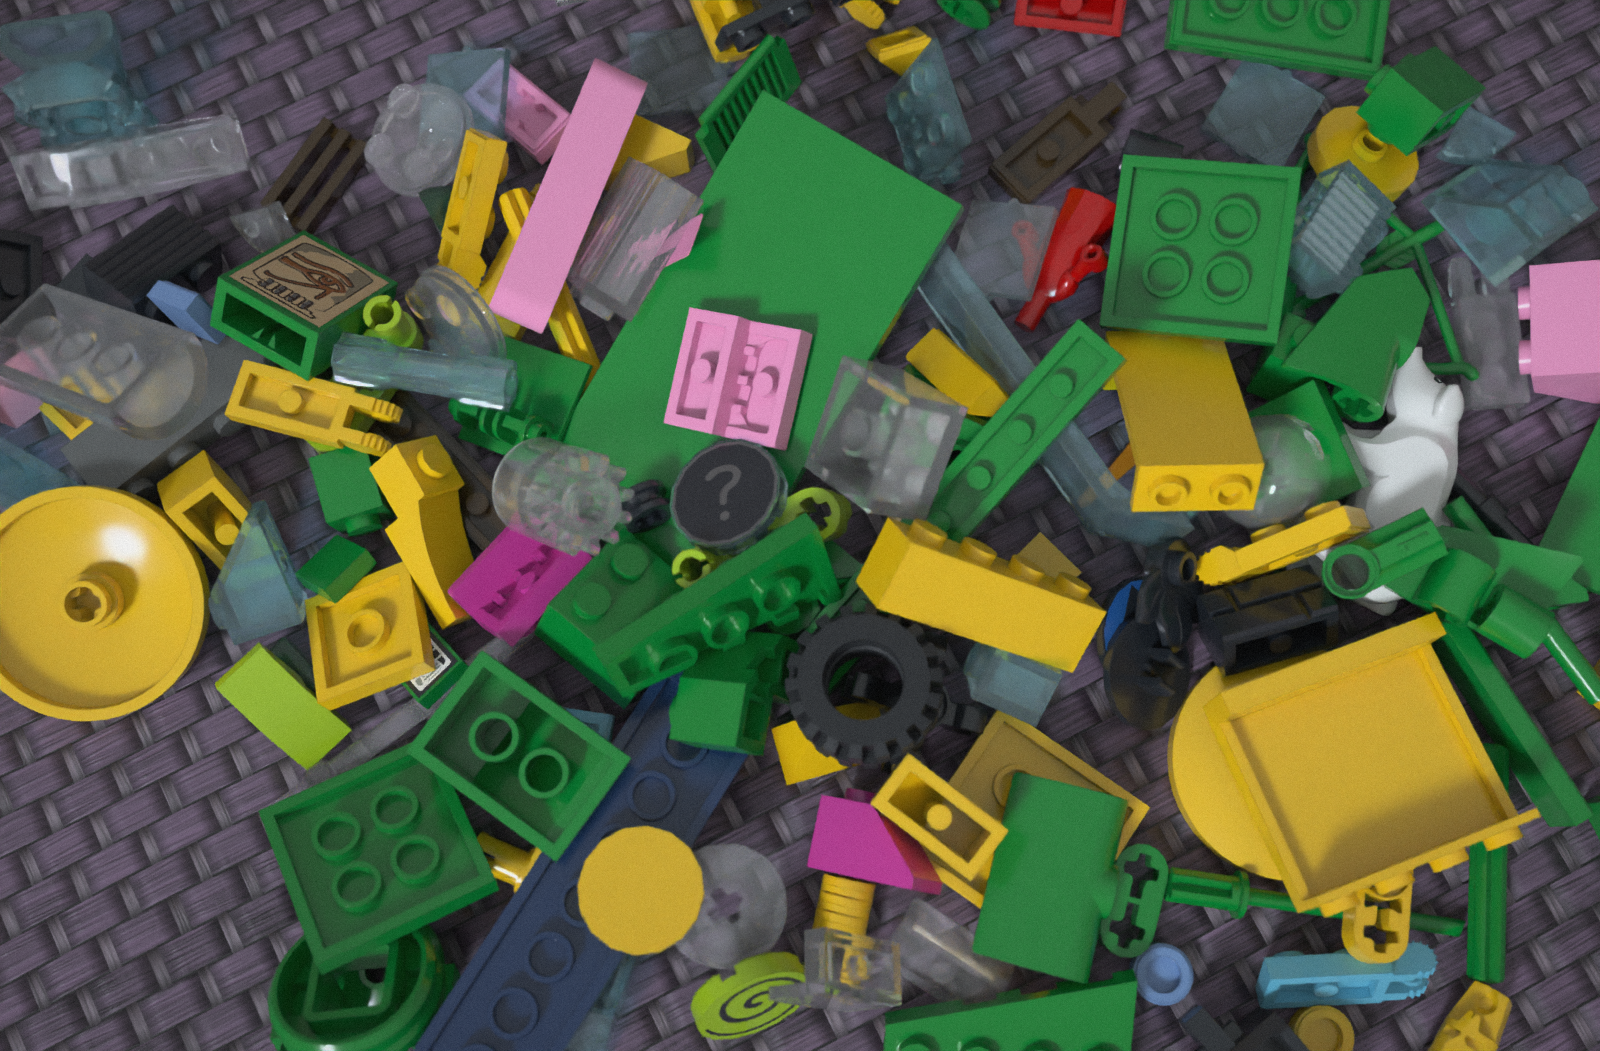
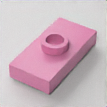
(533, 117)

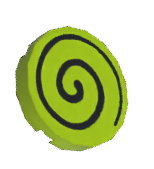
(742, 1001)

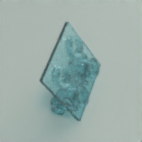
(929, 118)

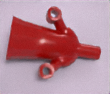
(1072, 252)

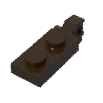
(1057, 145)

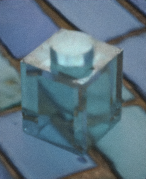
(1010, 682)

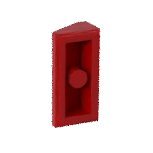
(1082, 16)

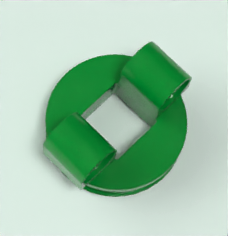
(309, 1005)

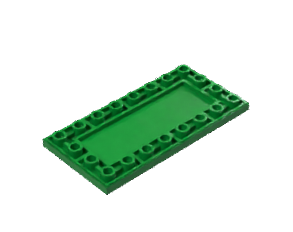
(789, 237)

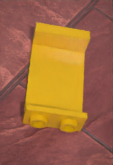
(1185, 424)

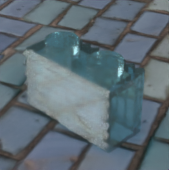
(1335, 229)

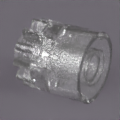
(560, 495)

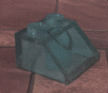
(1509, 212)

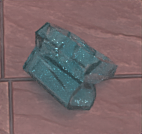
(72, 78)

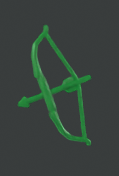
(1395, 252)

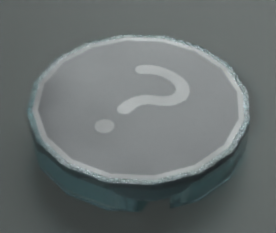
(728, 496)

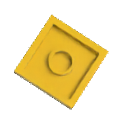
(369, 637)

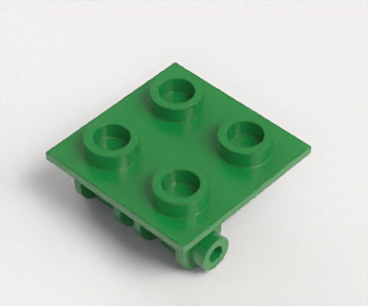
(543, 402)

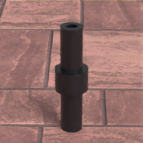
(1488, 509)

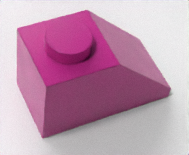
(866, 844)

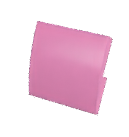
(738, 378)

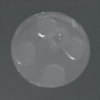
(419, 137)
(455, 315)

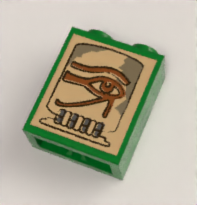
(297, 302)

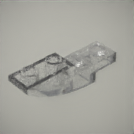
(132, 163)

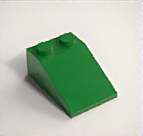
(519, 755)

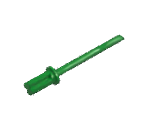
(1235, 894)

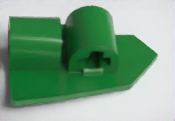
(1364, 341)
(1491, 587)

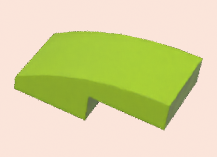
(282, 706)

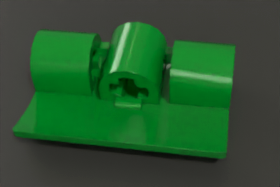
(1051, 877)

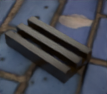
(309, 171)

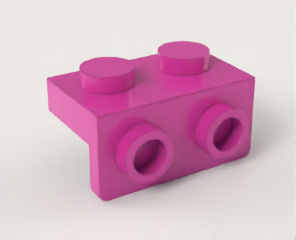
(514, 584)

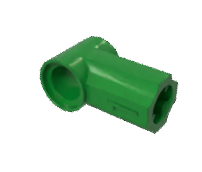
(1389, 553)

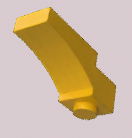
(429, 523)

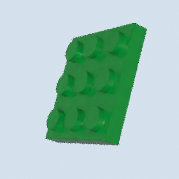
(1200, 249)
(375, 856)

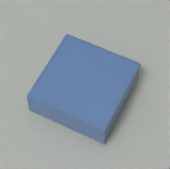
(185, 309)

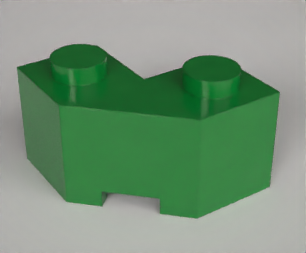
(730, 694)

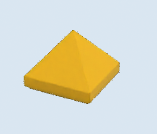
(898, 48)

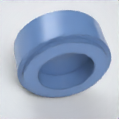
(1162, 974)

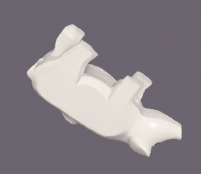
(1407, 466)

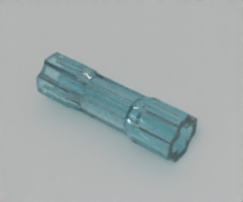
(384, 365)

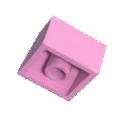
(1563, 329)

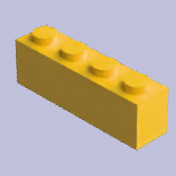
(980, 595)

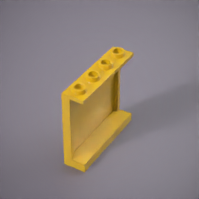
(1363, 767)

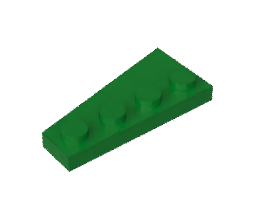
(717, 610)
(1059, 1019)

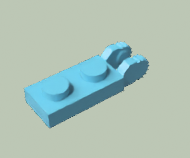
(1340, 979)

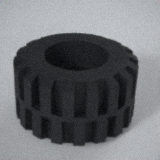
(857, 636)

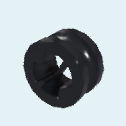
(647, 507)

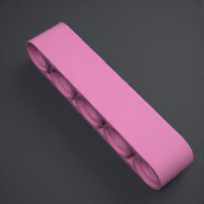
(568, 196)

